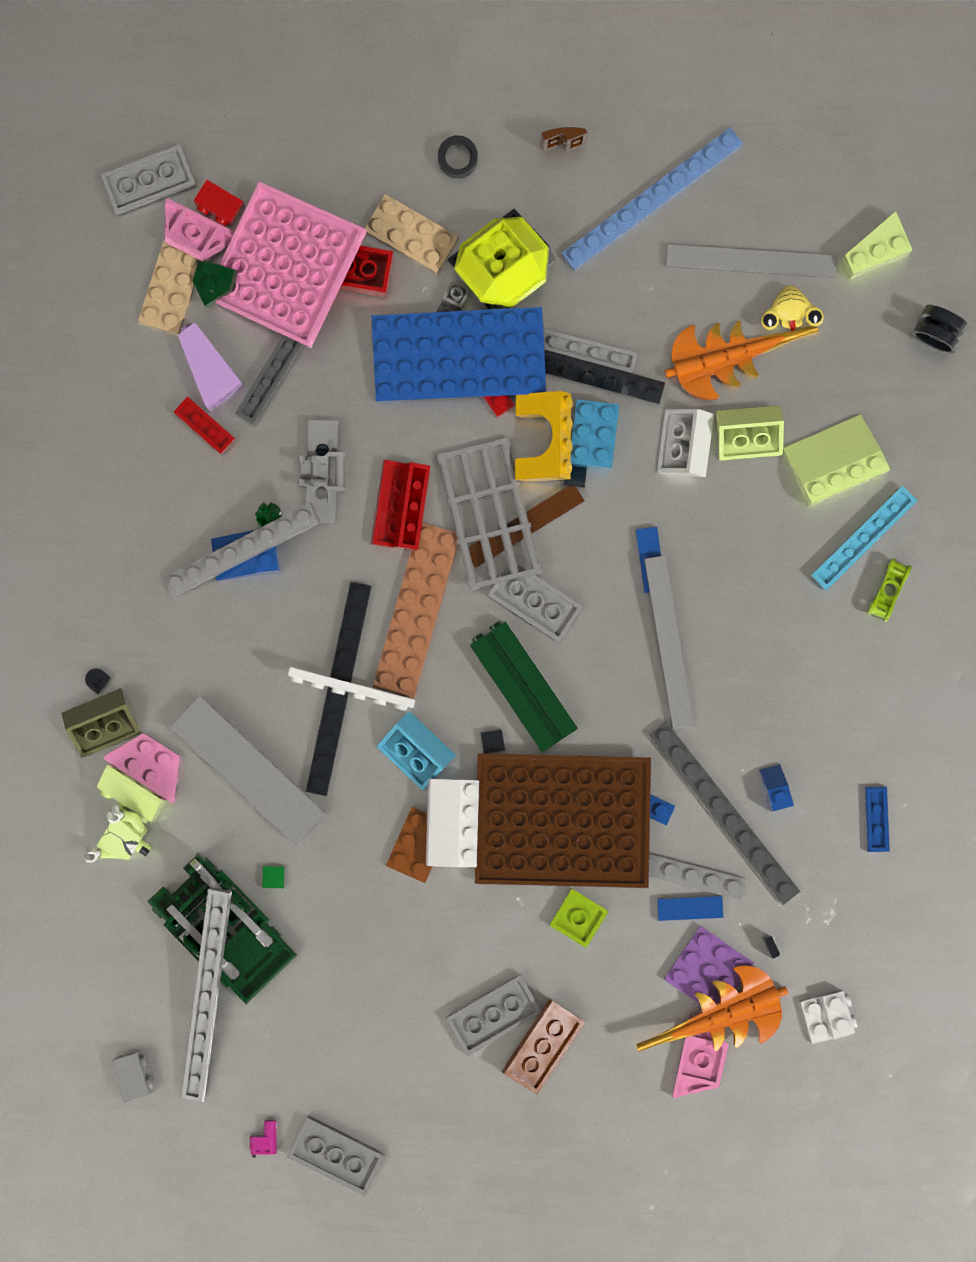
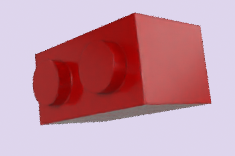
(218, 203)

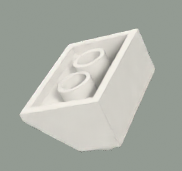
(685, 442)

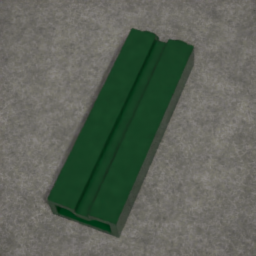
(523, 686)

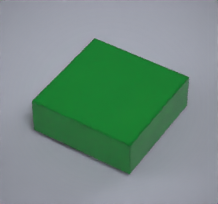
(273, 877)

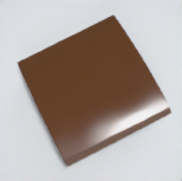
(568, 136)

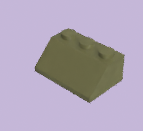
(101, 723)

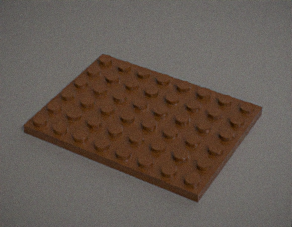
(563, 820)

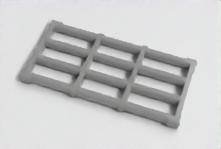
(504, 530)

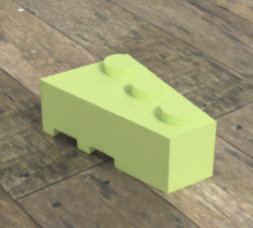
(879, 248)

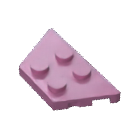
(194, 232)
(149, 764)
(699, 1065)

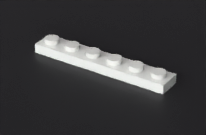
(359, 692)

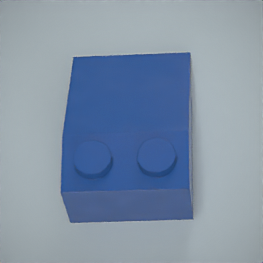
(259, 565)

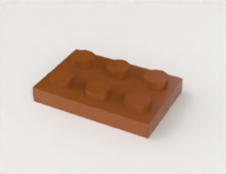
(410, 848)

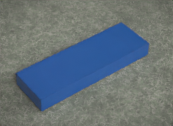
(648, 547)
(877, 819)
(690, 908)

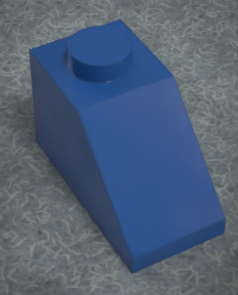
(776, 788)

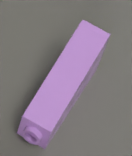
(209, 369)

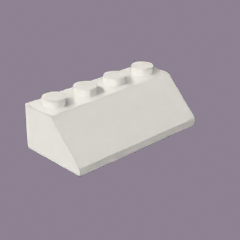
(452, 823)

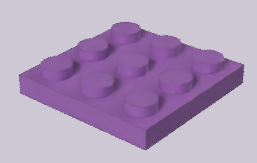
(703, 961)

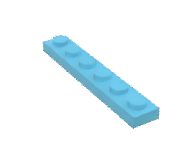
(864, 538)

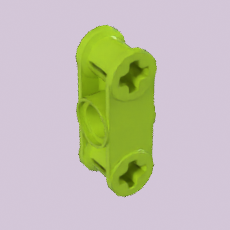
(883, 600)

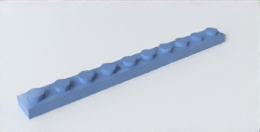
(652, 199)

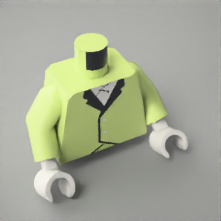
(121, 837)

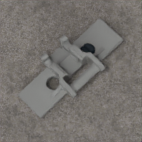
(315, 467)

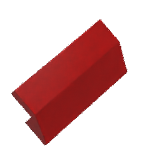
(400, 505)

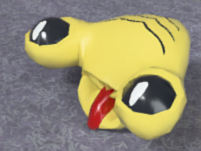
(791, 308)

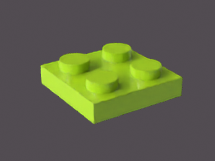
(578, 918)

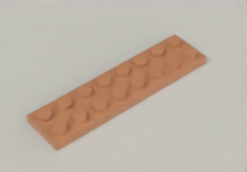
(416, 612)

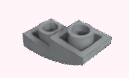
(453, 298)

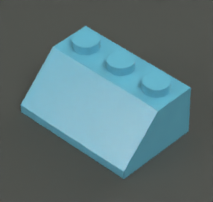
(415, 750)

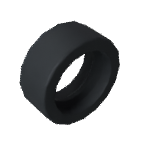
(457, 140)

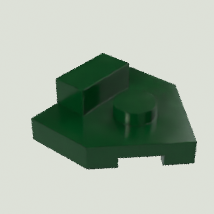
(213, 281)

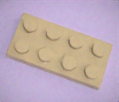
(411, 234)
(169, 290)

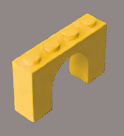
(556, 460)

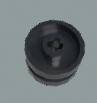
(940, 328)

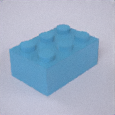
(594, 434)

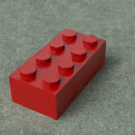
(369, 272)

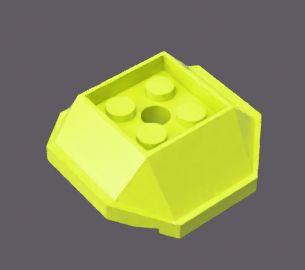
(508, 279)

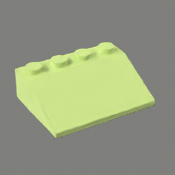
(836, 460)

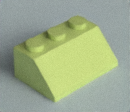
(750, 432)
(130, 794)

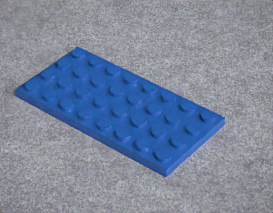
(459, 354)

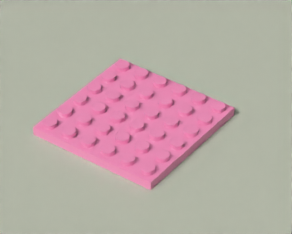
(288, 263)

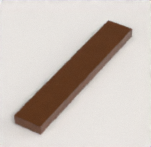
(538, 517)

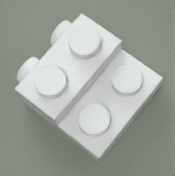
(828, 1016)

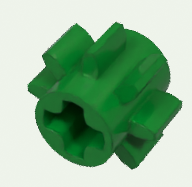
(267, 513)

